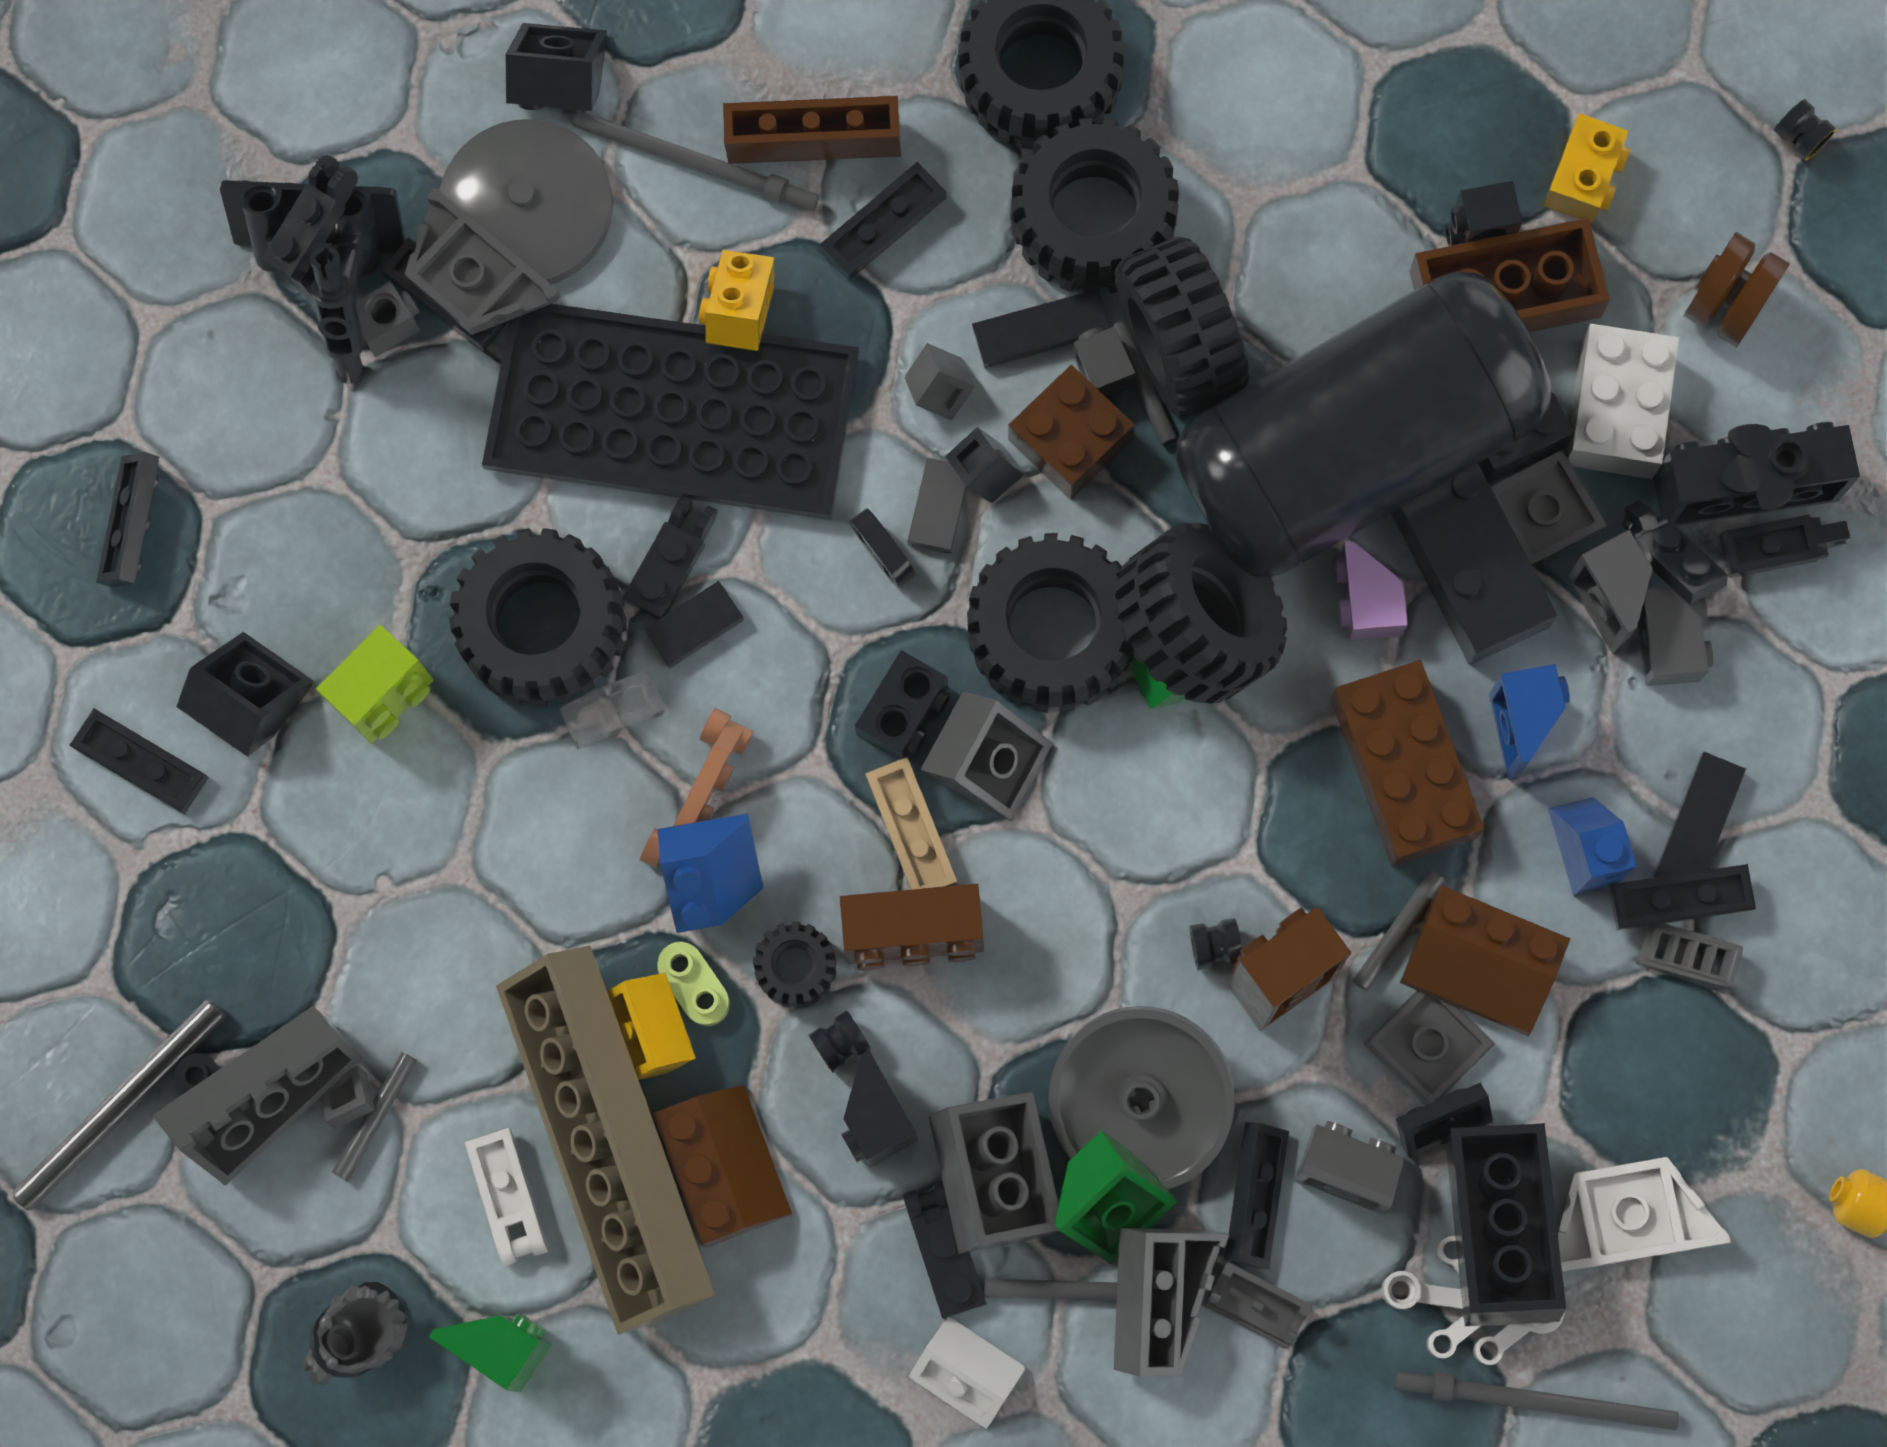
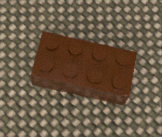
(1544, 272)
(1406, 763)
(1288, 967)

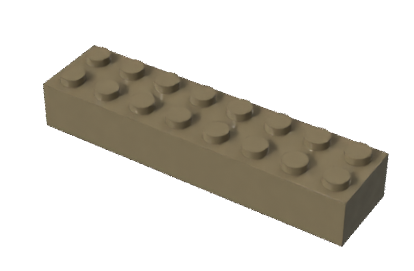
(604, 1139)

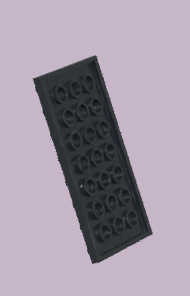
(668, 413)

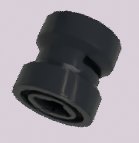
(1805, 129)
(1215, 943)
(839, 1041)

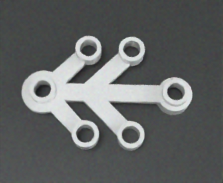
(1452, 1298)

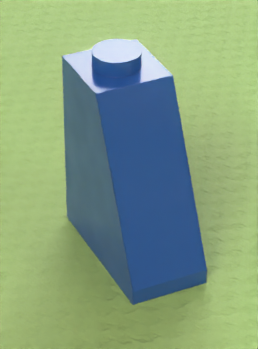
(1591, 845)

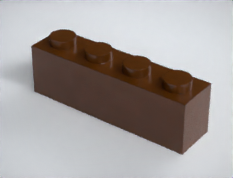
(812, 129)

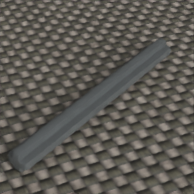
(118, 1105)

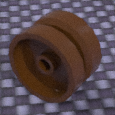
(1736, 289)

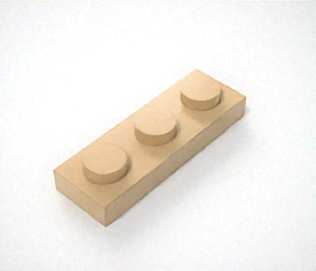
(910, 826)

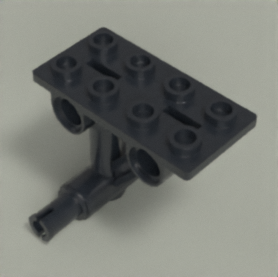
(354, 246)

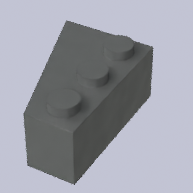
(1160, 1296)

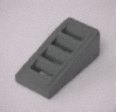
(1694, 940)

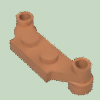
(725, 738)

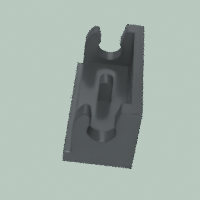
(1258, 1305)

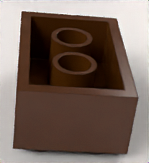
(912, 926)

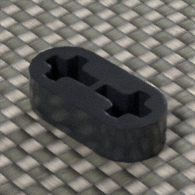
(882, 547)

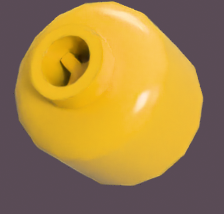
(1861, 1203)

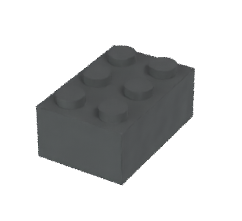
(995, 1172)

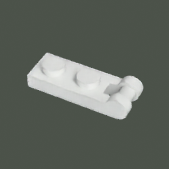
(506, 1195)

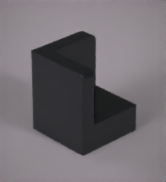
(984, 465)

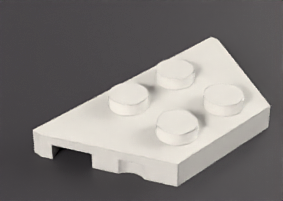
(1632, 1216)

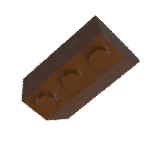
(1485, 960)
(722, 1164)

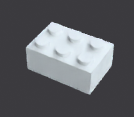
(1622, 401)

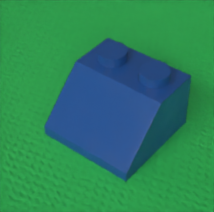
(1525, 711)
(709, 870)

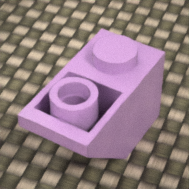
(1372, 595)

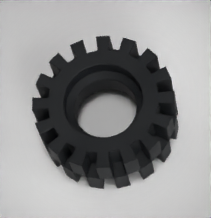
(789, 937)

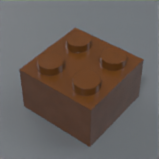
(1070, 432)

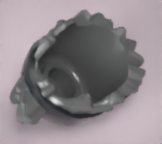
(355, 1333)

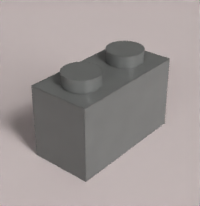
(1673, 638)

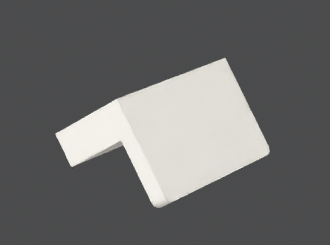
(966, 1372)

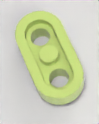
(694, 982)

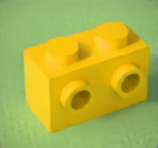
(1587, 167)
(738, 299)
(652, 1025)

